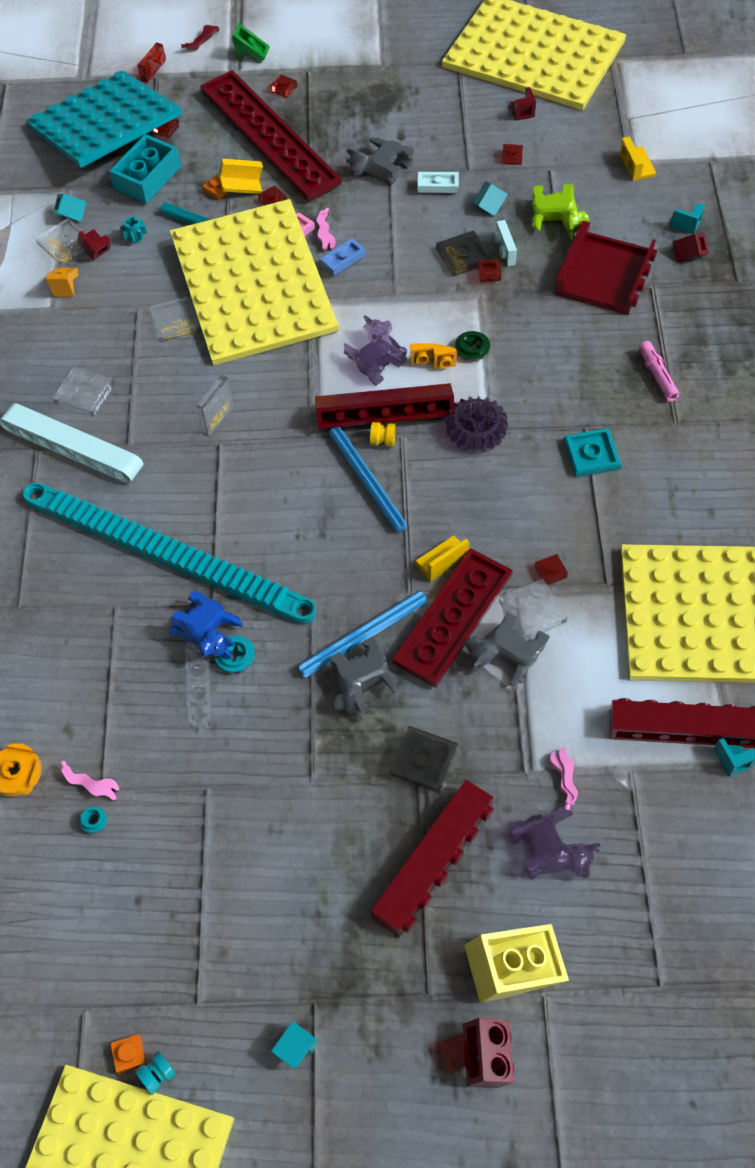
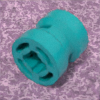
(160, 1067)

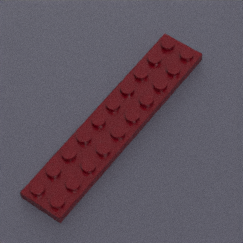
(271, 135)

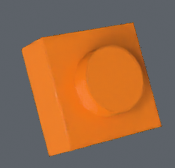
(214, 188)
(128, 1054)

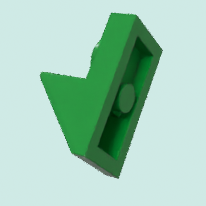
(247, 41)

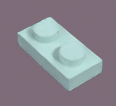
(438, 182)
(506, 245)

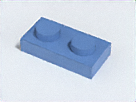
(343, 256)

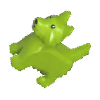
(557, 207)

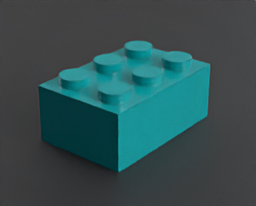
(145, 168)

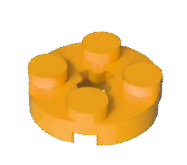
(29, 774)

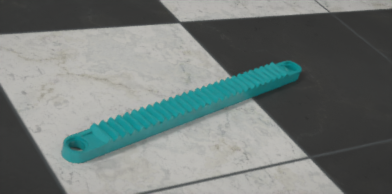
(171, 553)

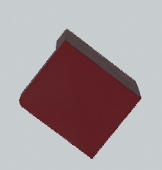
(524, 107)
(93, 243)
(690, 246)

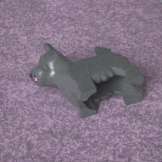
(382, 162)
(508, 645)
(358, 674)

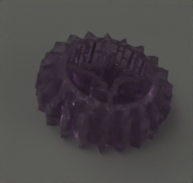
(462, 424)

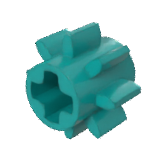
(133, 229)

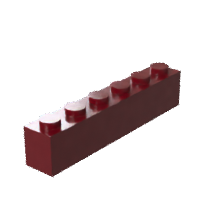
(384, 405)
(681, 723)
(432, 858)

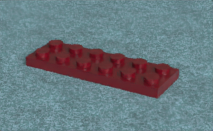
(452, 617)

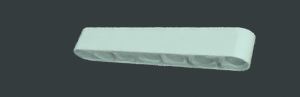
(71, 443)

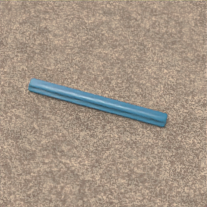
(368, 480)
(362, 633)

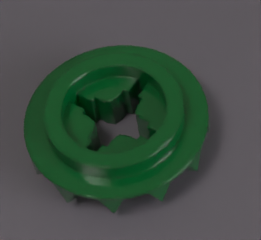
(468, 339)

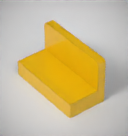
(636, 160)
(240, 176)
(442, 557)

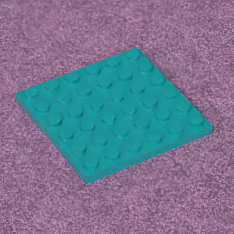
(103, 118)

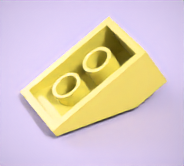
(515, 962)

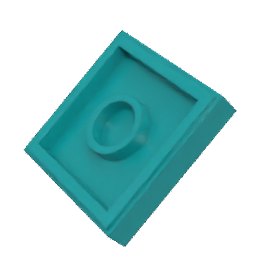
(592, 452)

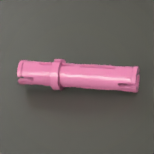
(655, 364)

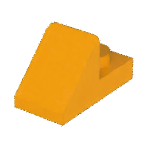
(61, 281)

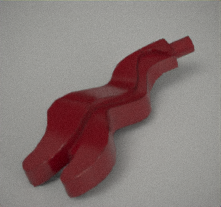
(208, 31)

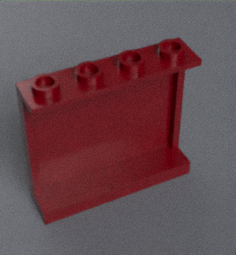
(604, 271)

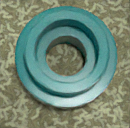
(90, 813)

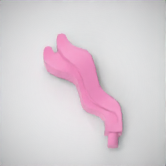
(323, 232)
(565, 768)
(96, 788)

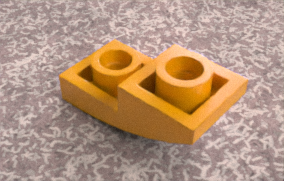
(440, 355)

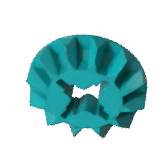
(246, 651)

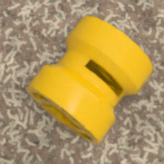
(382, 434)

